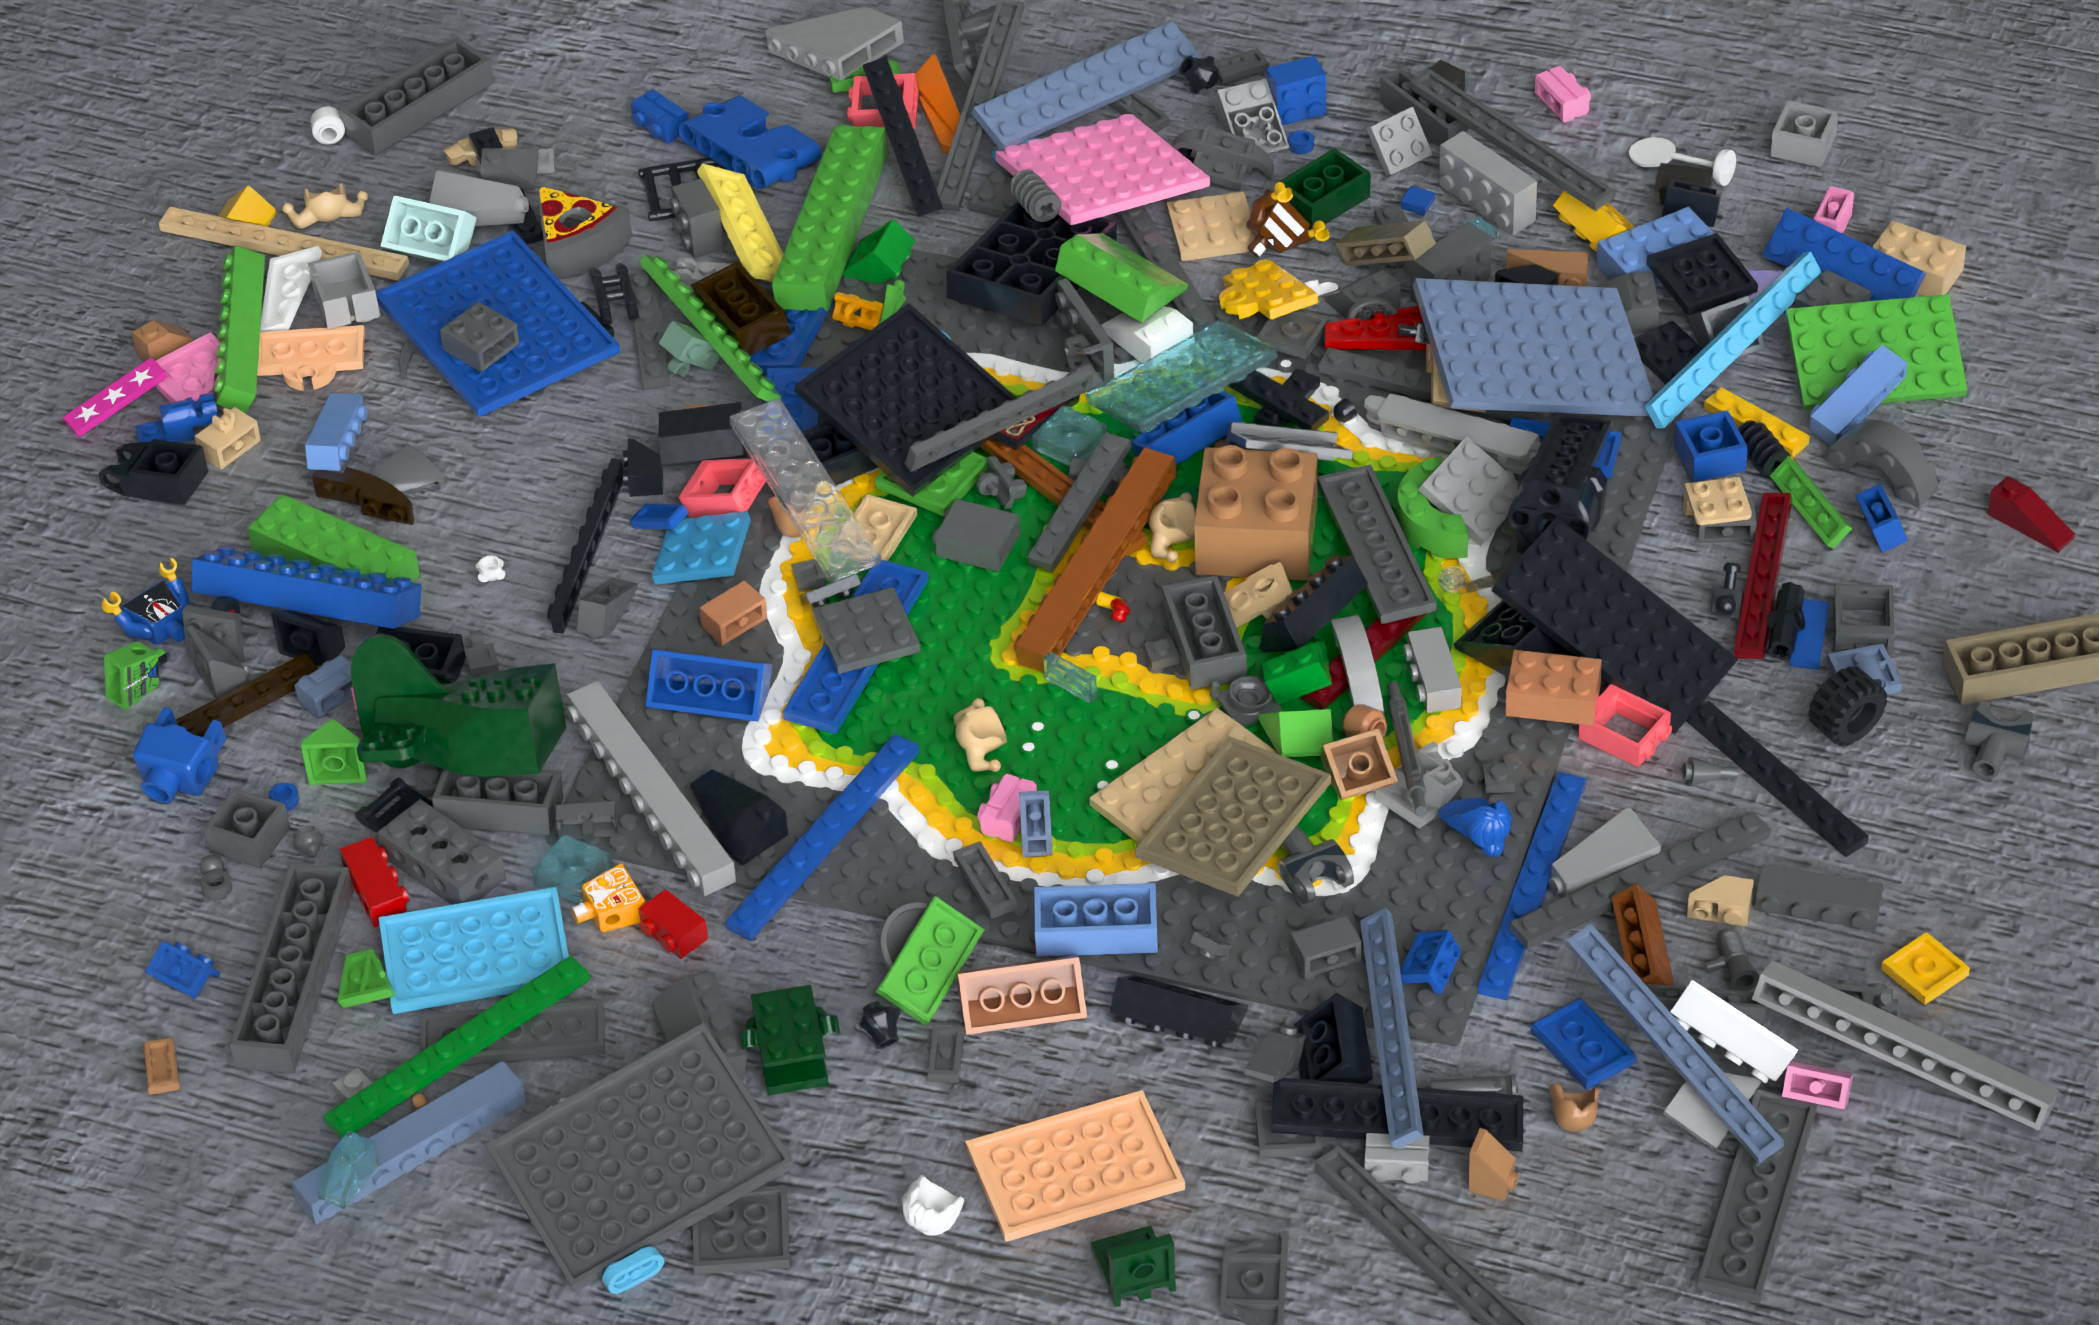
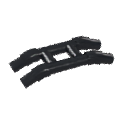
(603, 297)

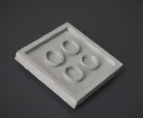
(1474, 487)

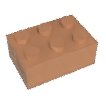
(1553, 687)

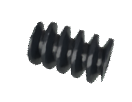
(1762, 447)

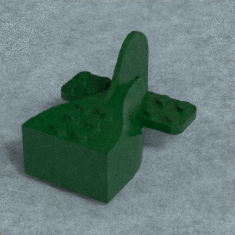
(469, 727)

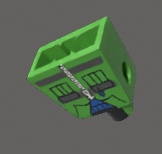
(132, 673)

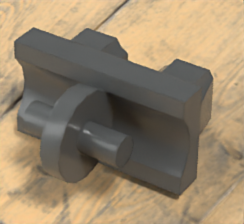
(1000, 482)

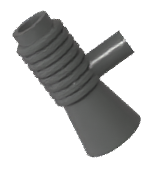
(1734, 957)

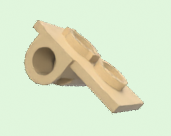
(1259, 594)

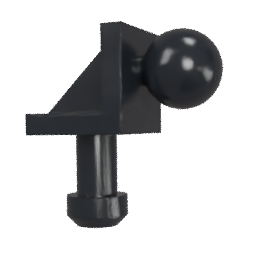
(1728, 600)

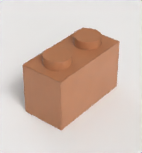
(733, 612)

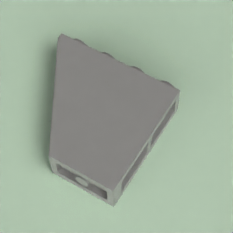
(837, 41)

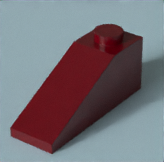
(2029, 514)

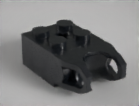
(157, 471)

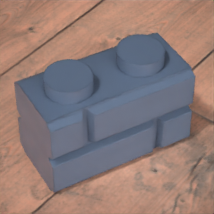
(325, 687)

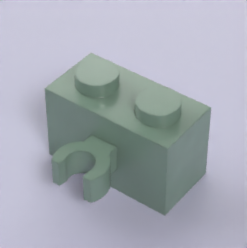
(688, 348)

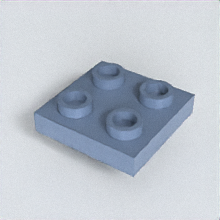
(1873, 661)

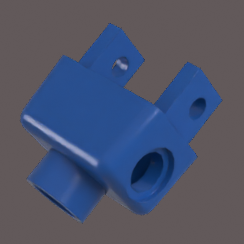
(176, 760)

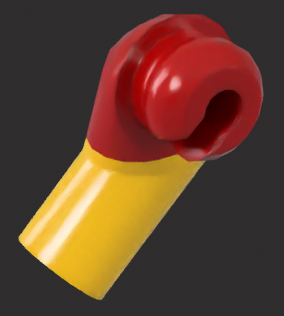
(1114, 603)

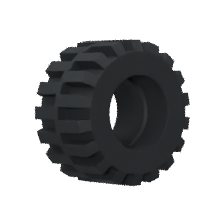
(1847, 706)

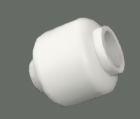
(327, 125)

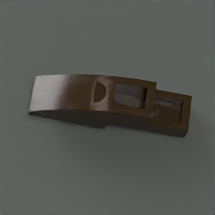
(360, 488)

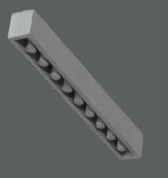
(650, 789)
(1905, 1045)

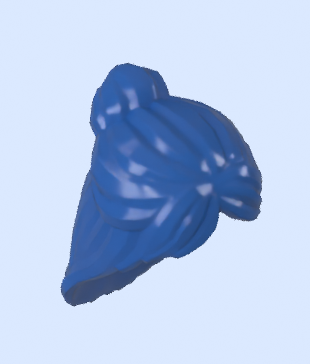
(1480, 821)

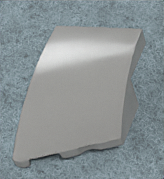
(1439, 781)
(1697, 1118)

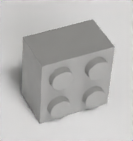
(1804, 133)

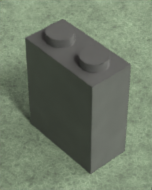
(977, 535)

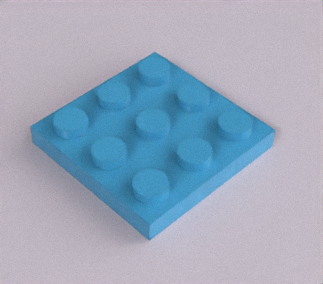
(702, 548)

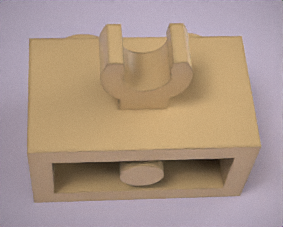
(228, 437)

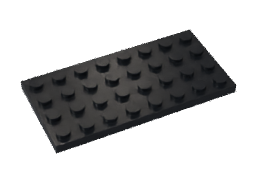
(1611, 616)

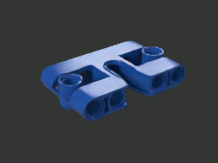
(738, 140)

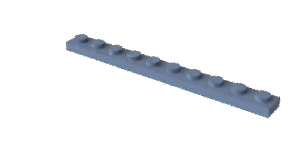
(1391, 1029)
(1675, 1043)

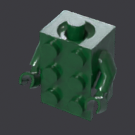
(789, 1038)

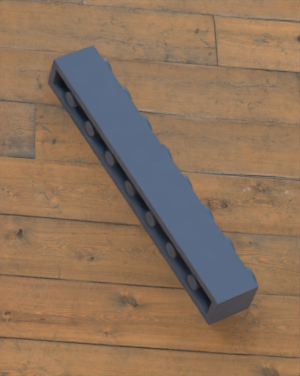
(424, 1134)

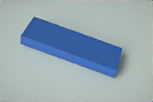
(1811, 639)

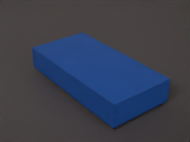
(659, 516)

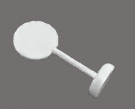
(1654, 150)

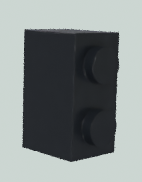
(1700, 198)

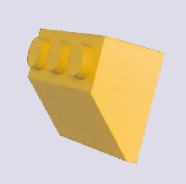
(1591, 223)

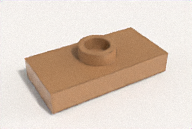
(161, 1066)

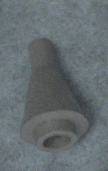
(1700, 771)

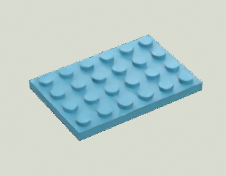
(471, 948)

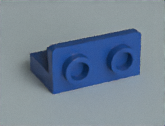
(1431, 959)
(180, 969)

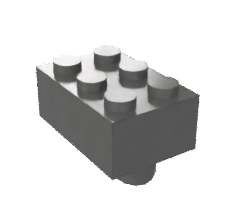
(1458, 256)

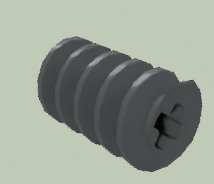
(1035, 195)

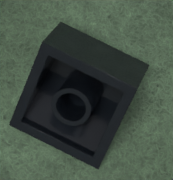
(307, 635)

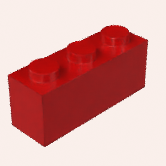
(374, 880)

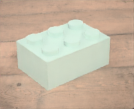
(427, 230)

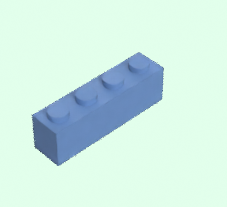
(1858, 395)
(335, 431)

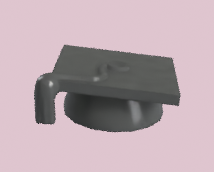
(1245, 699)

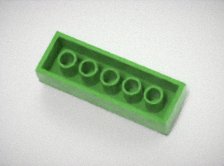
(313, 535)

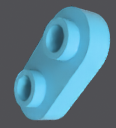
(632, 1269)

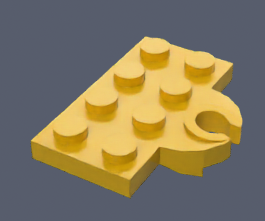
(1264, 289)

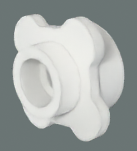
(490, 569)

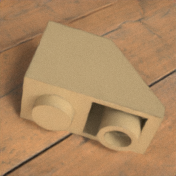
(1722, 901)

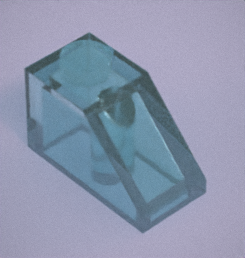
(348, 1169)

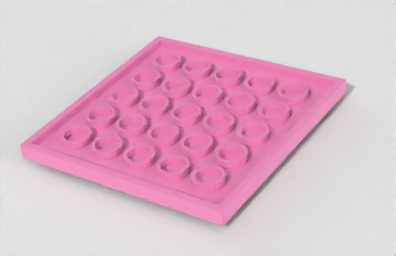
(1105, 167)

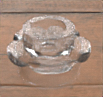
(1451, 578)

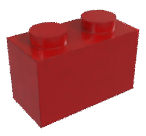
(673, 924)

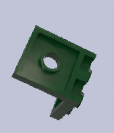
(1135, 1263)

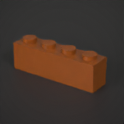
(1642, 935)

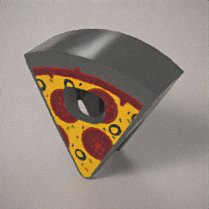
(576, 244)

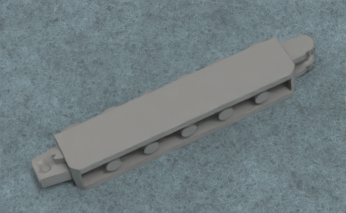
(1445, 429)

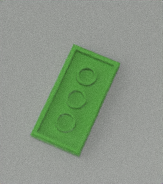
(930, 960)

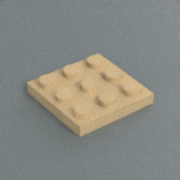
(1210, 225)

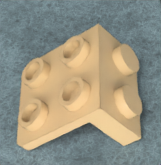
(1716, 501)

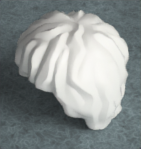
(930, 1207)

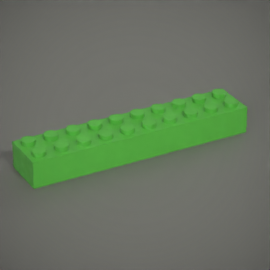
(830, 218)

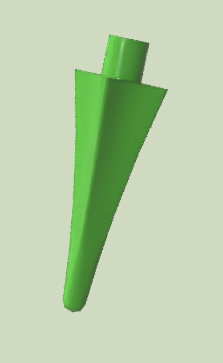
(893, 299)

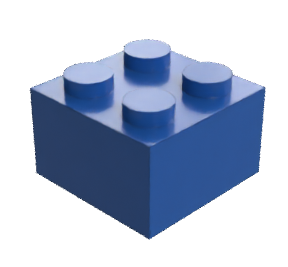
(1298, 89)
(1710, 446)

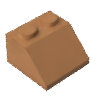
(1358, 764)

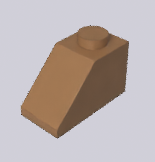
(159, 339)
(1491, 1168)

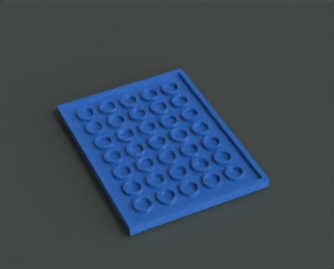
(508, 277)

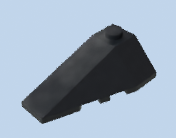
(740, 815)

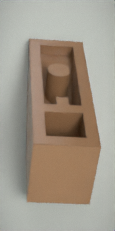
(1569, 265)

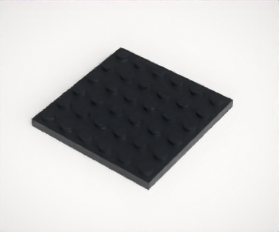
(902, 389)

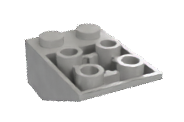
(1252, 113)

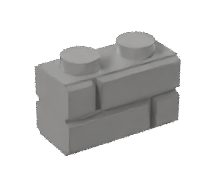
(1388, 1163)

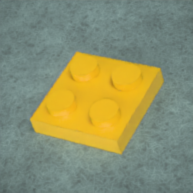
(1925, 968)

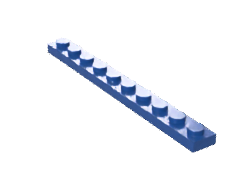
(822, 837)
(1532, 883)

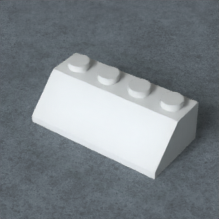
(1733, 1031)

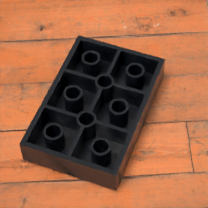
(1015, 265)

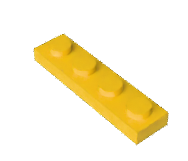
(1743, 411)

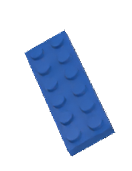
(1842, 255)

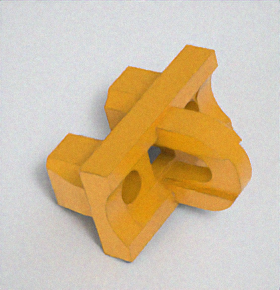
(848, 304)

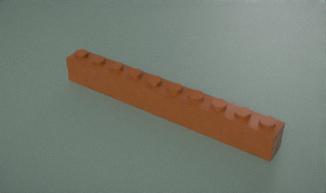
(1096, 558)

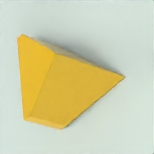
(249, 208)

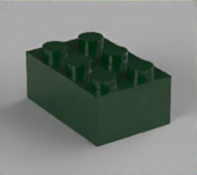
(1328, 187)

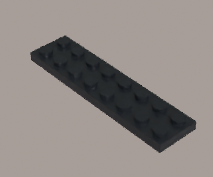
(1359, 1109)

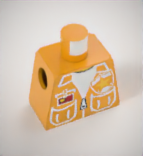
(610, 900)

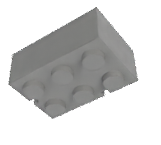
(343, 290)

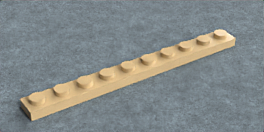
(275, 241)

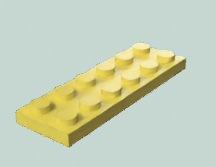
(743, 221)

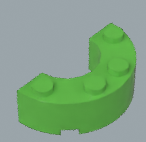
(1422, 523)

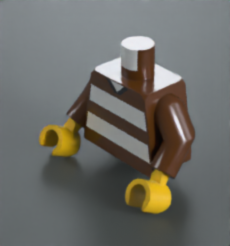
(1279, 224)

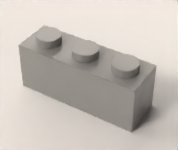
(1433, 670)

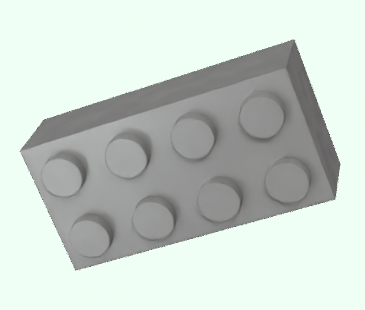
(1488, 183)

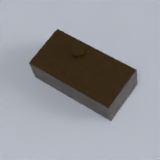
(743, 308)

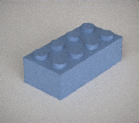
(1629, 249)
(1095, 919)

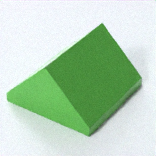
(1298, 731)
(332, 756)

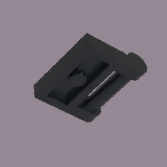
(397, 787)

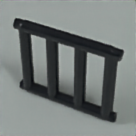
(673, 170)

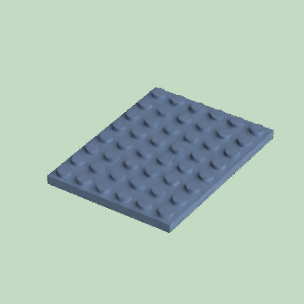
(1533, 347)

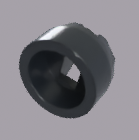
(1344, 410)

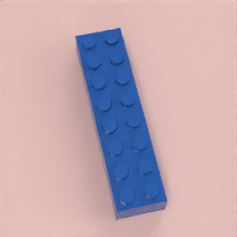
(307, 587)

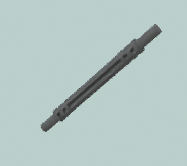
(1407, 748)

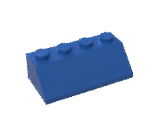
(708, 685)

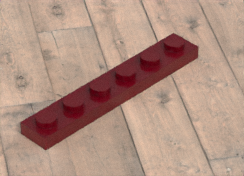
(1381, 639)

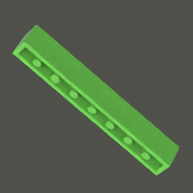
(239, 329)

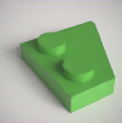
(363, 980)

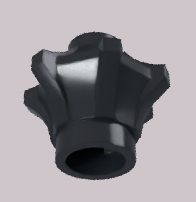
(1199, 72)
(879, 1024)

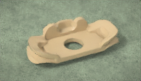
(463, 150)

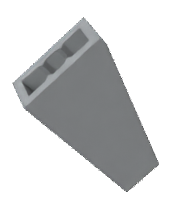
(487, 200)
(1603, 853)

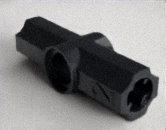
(1786, 621)

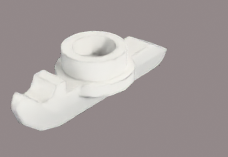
(1322, 288)

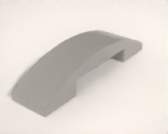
(1357, 661)

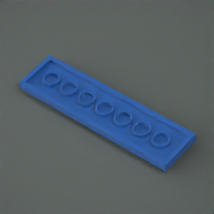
(828, 697)

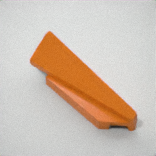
(937, 102)

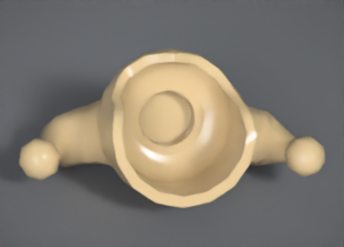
(325, 207)
(1171, 523)
(979, 733)

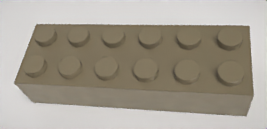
(2023, 659)

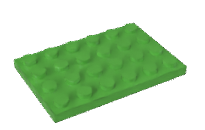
(1837, 337)

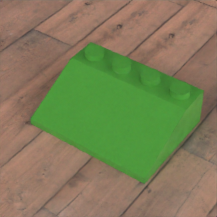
(1117, 275)

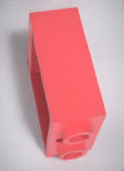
(907, 86)
(713, 473)
(1636, 709)

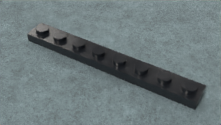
(902, 137)
(585, 550)
(1777, 779)

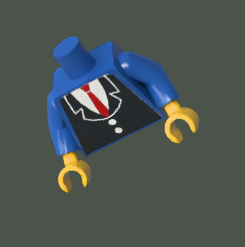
(154, 613)

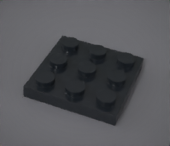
(1702, 273)

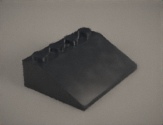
(1499, 634)

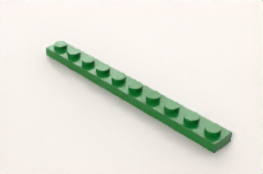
(456, 1047)

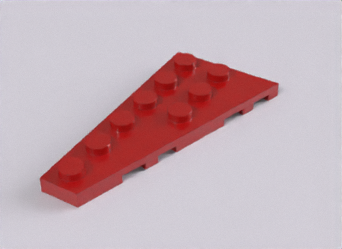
(1374, 333)

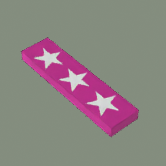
(115, 397)

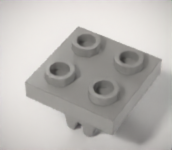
(1399, 141)

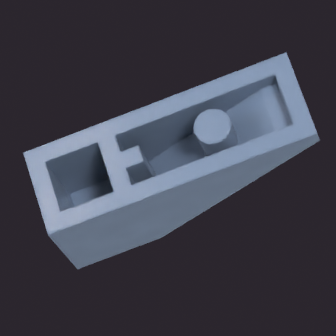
(1035, 823)

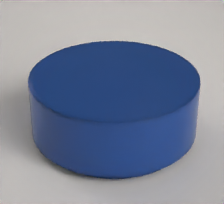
(1301, 142)
(286, 794)

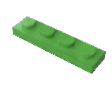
(1811, 502)

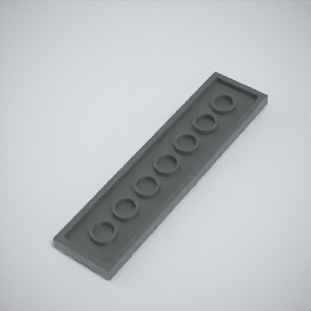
(1377, 544)
(1756, 1203)

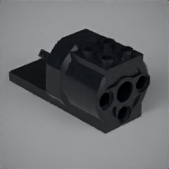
(1562, 480)

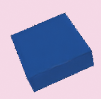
(1417, 200)

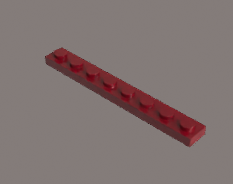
(1763, 575)

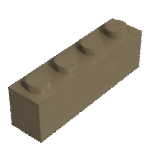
(1385, 243)

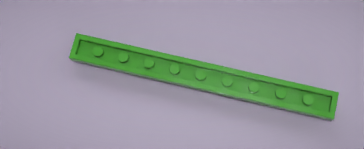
(711, 330)

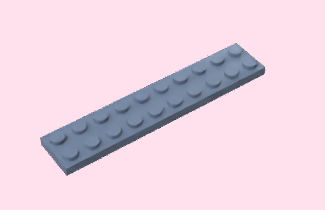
(1084, 86)

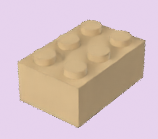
(1934, 255)

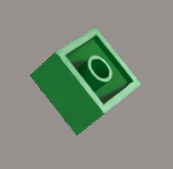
(880, 254)
(1297, 672)

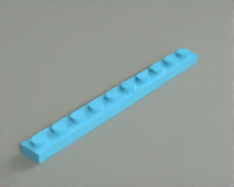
(1732, 340)

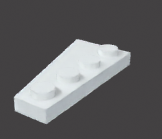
(285, 288)

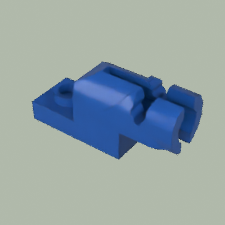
(179, 420)

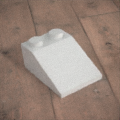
(1152, 335)

